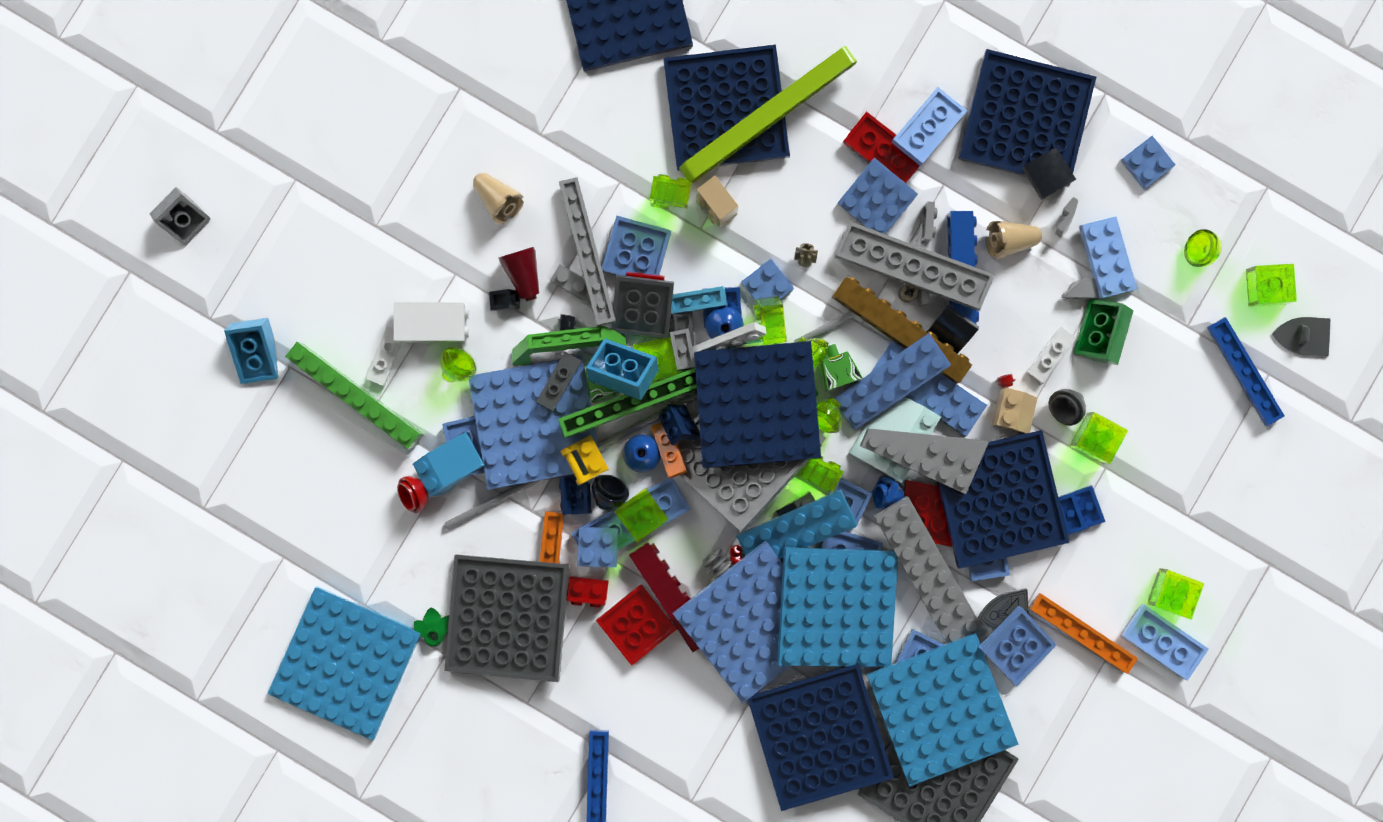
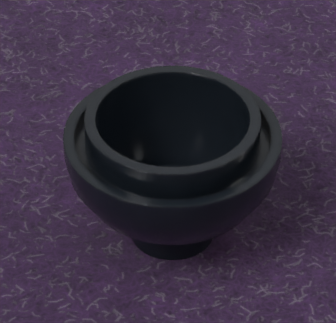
(609, 491)

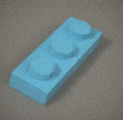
(699, 300)

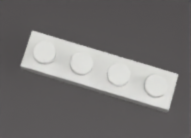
(733, 338)

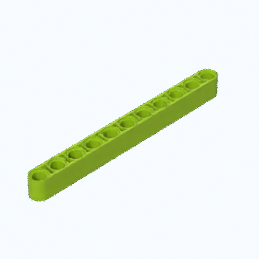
(768, 114)

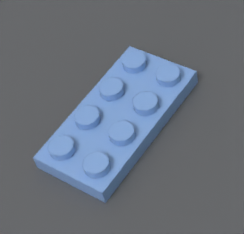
(929, 126)
(1108, 257)
(1164, 642)

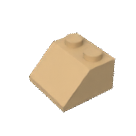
(1014, 410)

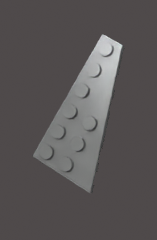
(940, 458)

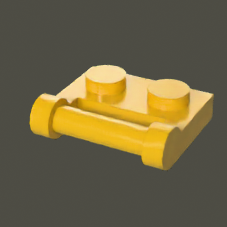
(590, 456)

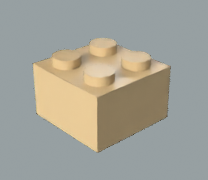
(716, 201)

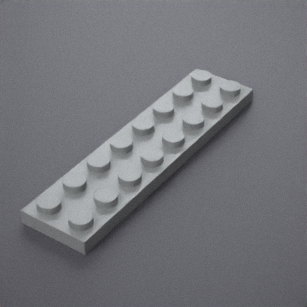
(915, 266)
(927, 570)

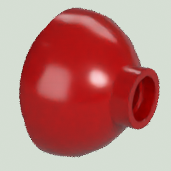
(412, 493)

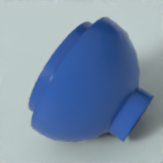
(722, 316)
(645, 463)

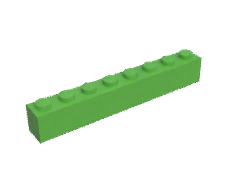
(354, 395)
(626, 405)

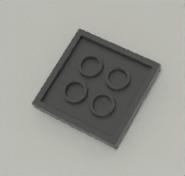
(642, 306)

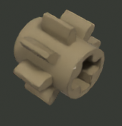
(806, 255)

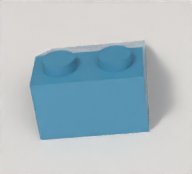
(253, 350)
(448, 465)

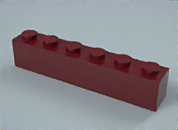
(662, 584)

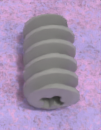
(717, 563)

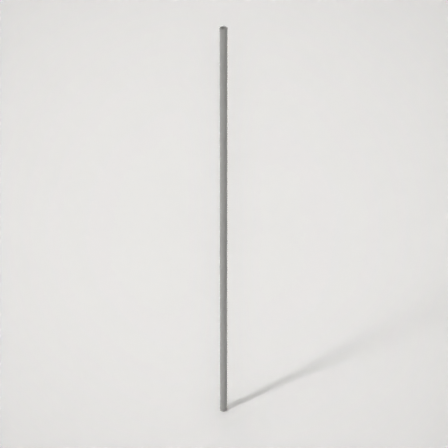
(623, 433)

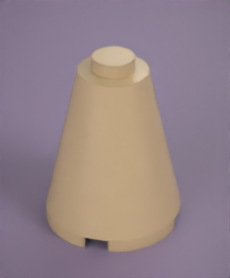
(498, 197)
(1010, 238)

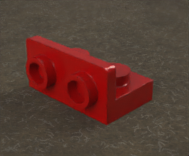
(587, 591)

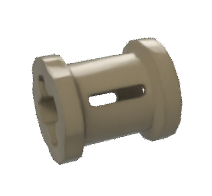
(906, 298)

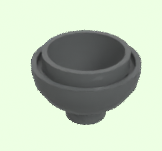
(1067, 406)

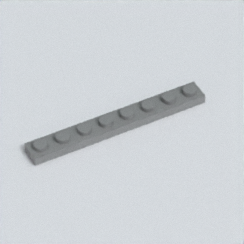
(587, 252)

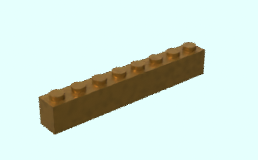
(895, 324)

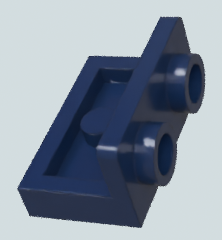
(678, 424)
(574, 498)

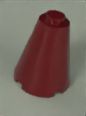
(522, 272)

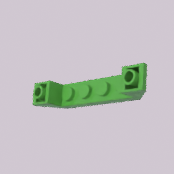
(562, 340)

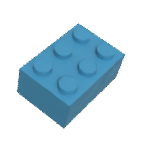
(622, 369)

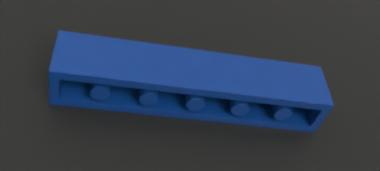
(961, 247)

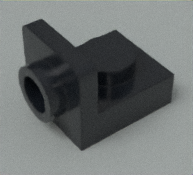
(504, 300)

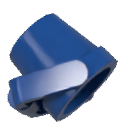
(887, 494)

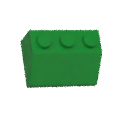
(1103, 331)

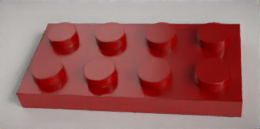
(873, 140)

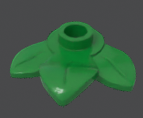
(432, 624)

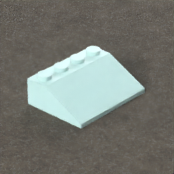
(902, 417)

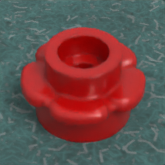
(1006, 380)

